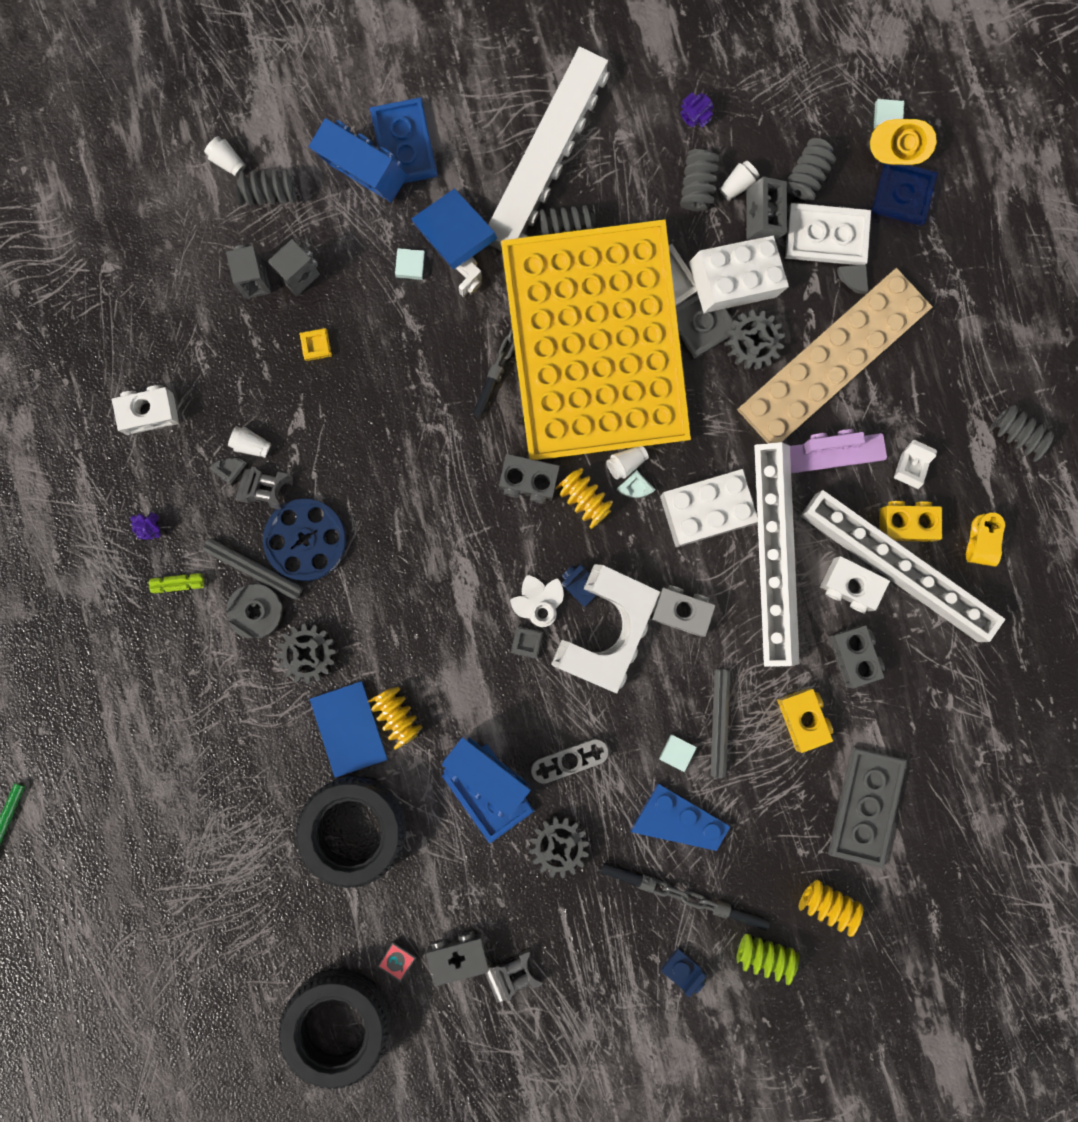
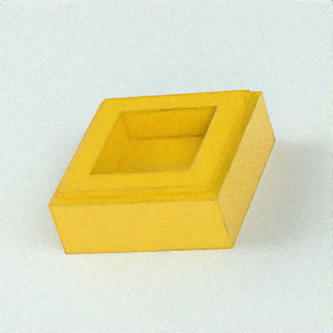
(315, 344)

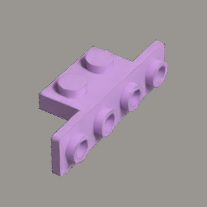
(837, 451)

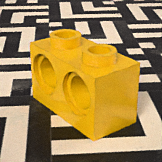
(910, 528)

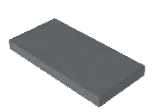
(867, 807)

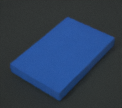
(404, 132)
(454, 228)
(348, 729)
(487, 821)

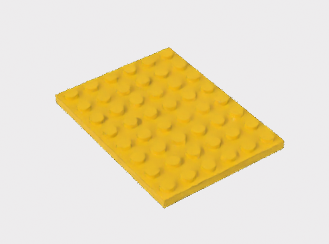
(596, 339)

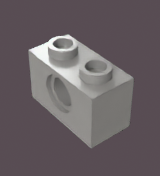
(698, 618)

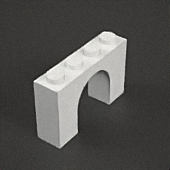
(635, 605)

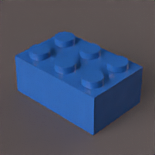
(359, 159)
(486, 777)

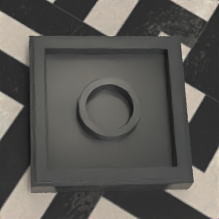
(701, 330)

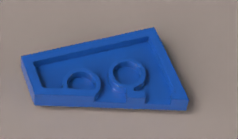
(678, 820)

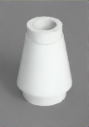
(223, 155)
(739, 180)
(248, 442)
(626, 462)

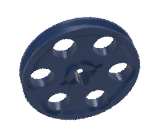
(292, 537)

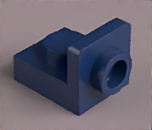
(575, 582)
(684, 972)

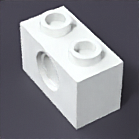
(161, 412)
(870, 585)

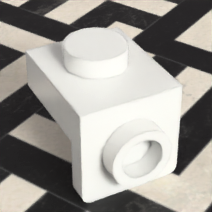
(472, 275)
(914, 464)

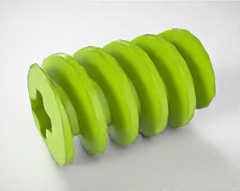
(768, 957)

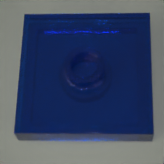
(904, 193)

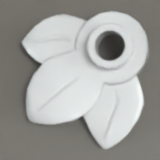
(537, 596)

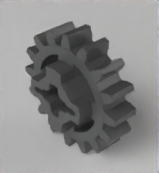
(765, 342)
(298, 663)
(548, 854)

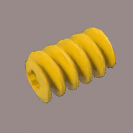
(585, 497)
(396, 716)
(833, 905)

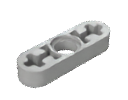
(579, 767)

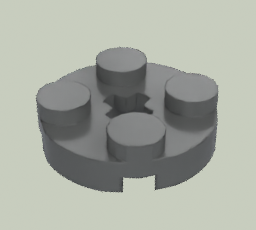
(270, 610)

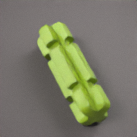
(176, 583)

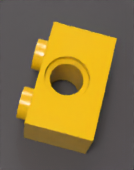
(793, 708)

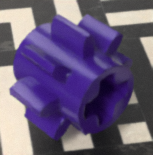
(697, 110)

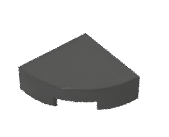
(854, 277)
(229, 469)

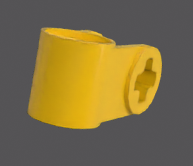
(986, 544)

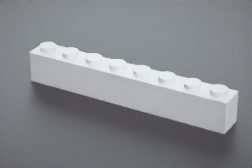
(549, 146)
(777, 554)
(902, 567)

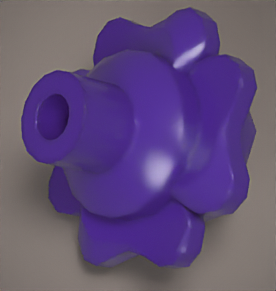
(145, 527)

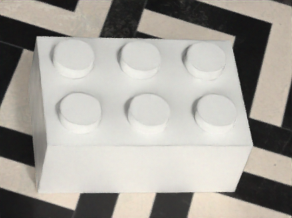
(738, 274)
(709, 508)

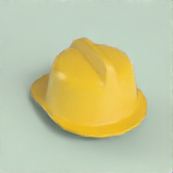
(903, 141)

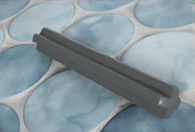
(252, 568)
(720, 723)

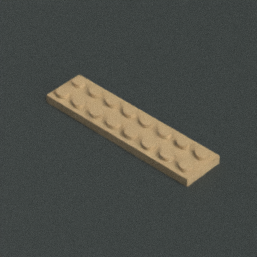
(834, 358)

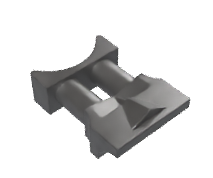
(250, 487)
(500, 981)

